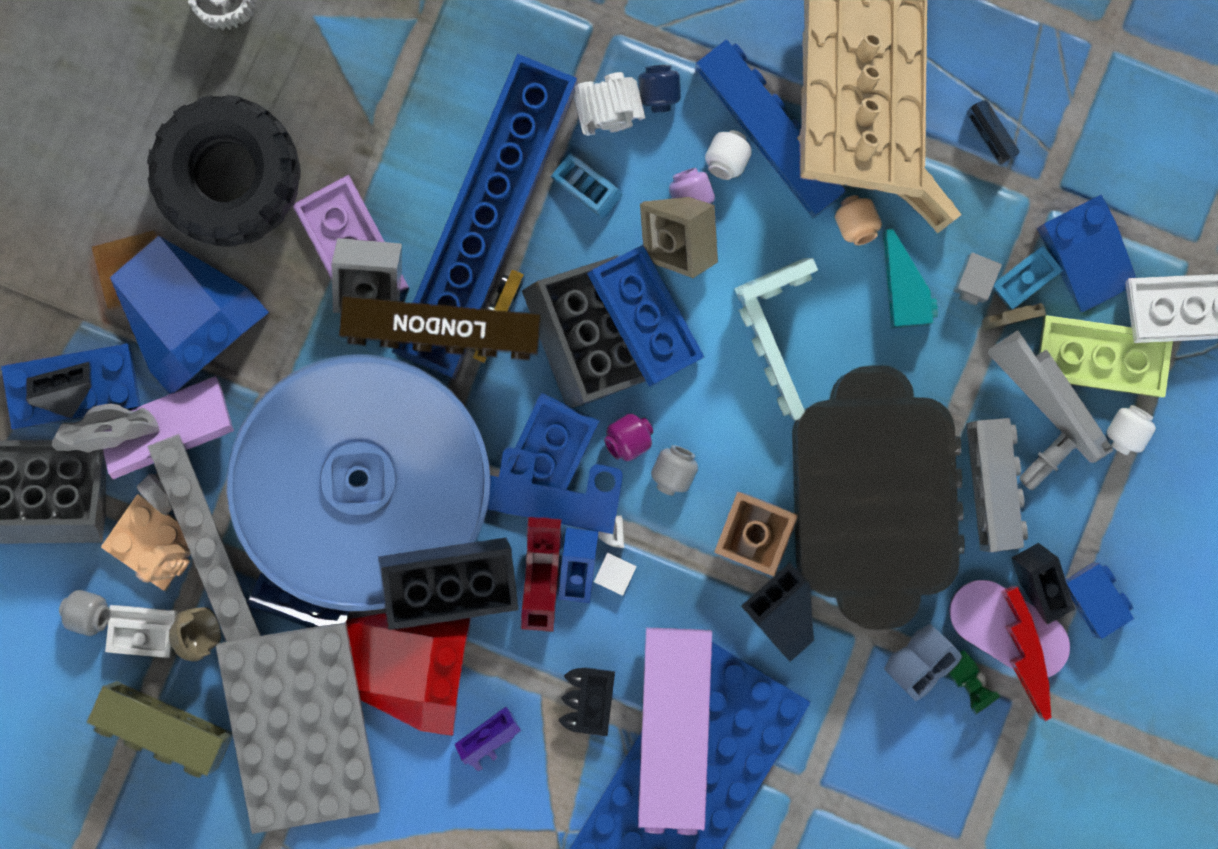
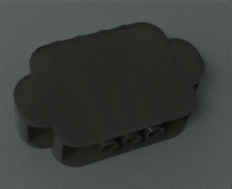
(877, 497)

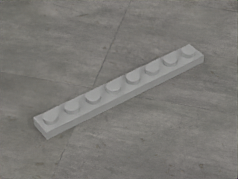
(203, 538)

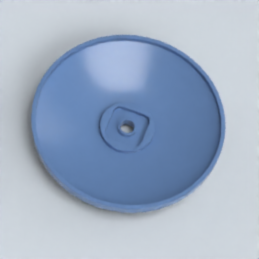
(294, 466)

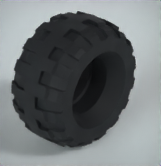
(189, 137)

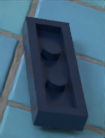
(276, 601)

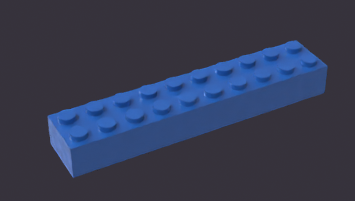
(493, 197)

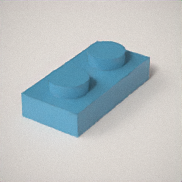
(1026, 278)

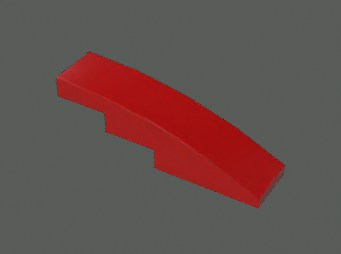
(1030, 664)

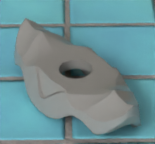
(90, 434)

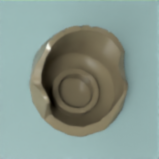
(194, 633)

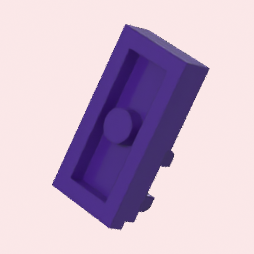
(487, 737)

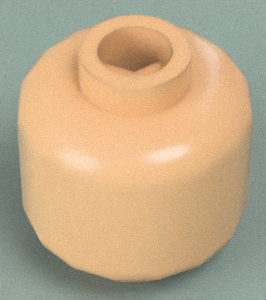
(858, 220)

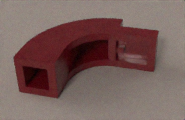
(541, 574)

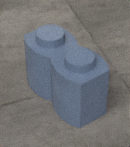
(922, 662)

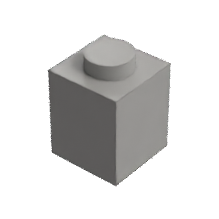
(976, 279)

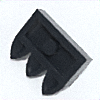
(591, 701)

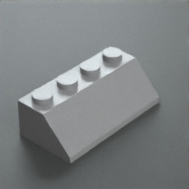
(995, 485)

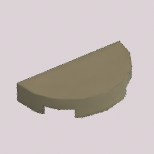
(1013, 316)

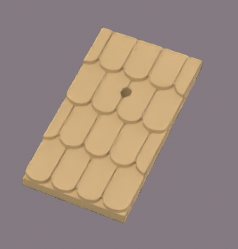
(865, 94)

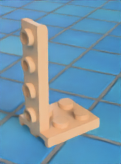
(149, 543)

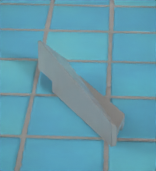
(1052, 393)

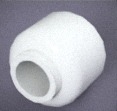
(728, 154)
(1131, 430)

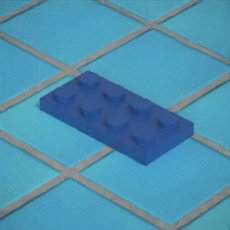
(645, 315)
(111, 378)

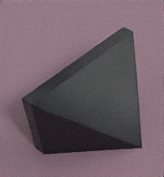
(60, 389)

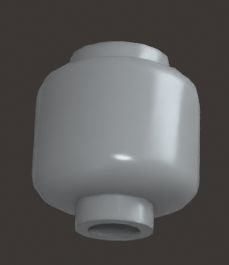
(674, 470)
(84, 613)

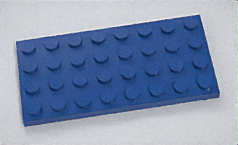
(746, 733)

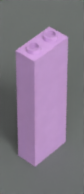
(675, 730)

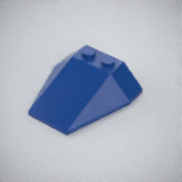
(182, 310)

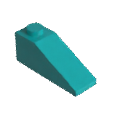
(907, 291)

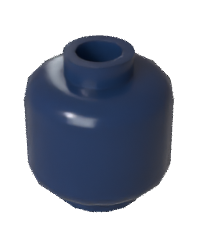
(659, 87)

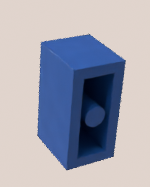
(1098, 600)

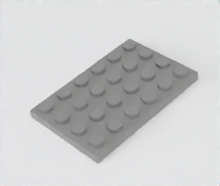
(298, 727)

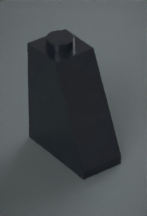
(784, 611)

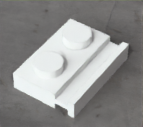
(139, 631)

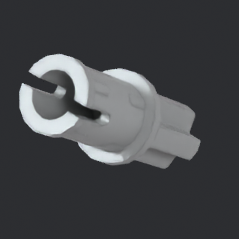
(1047, 461)

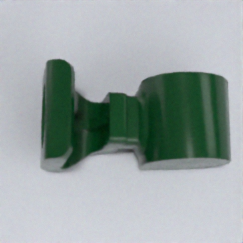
(965, 676)

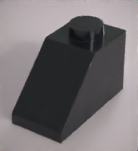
(1043, 582)

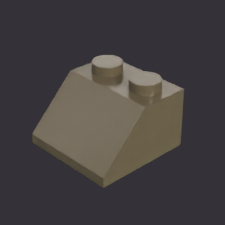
(680, 234)

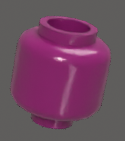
(628, 437)

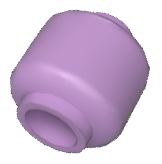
(692, 184)

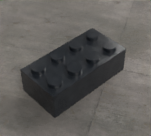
(448, 583)

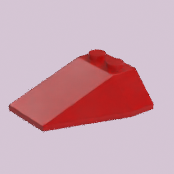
(410, 669)

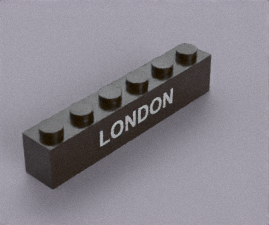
(440, 326)

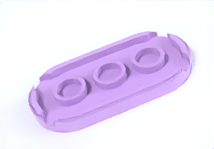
(981, 617)

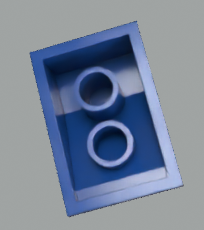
(1089, 252)

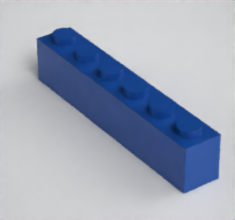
(764, 122)

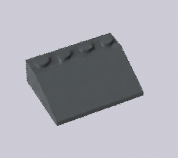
(581, 337)
(51, 494)

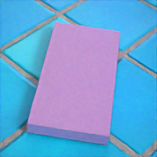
(335, 214)
(193, 412)

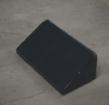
(992, 131)

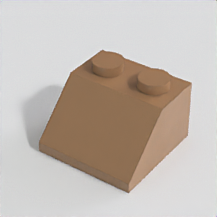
(756, 533)

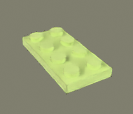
(1106, 356)

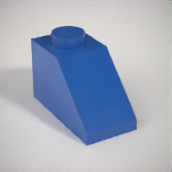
(578, 565)

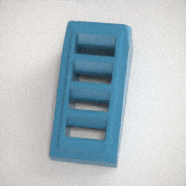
(608, 200)

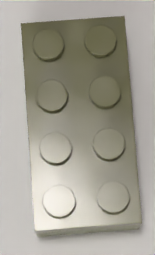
(159, 728)

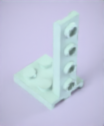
(764, 342)

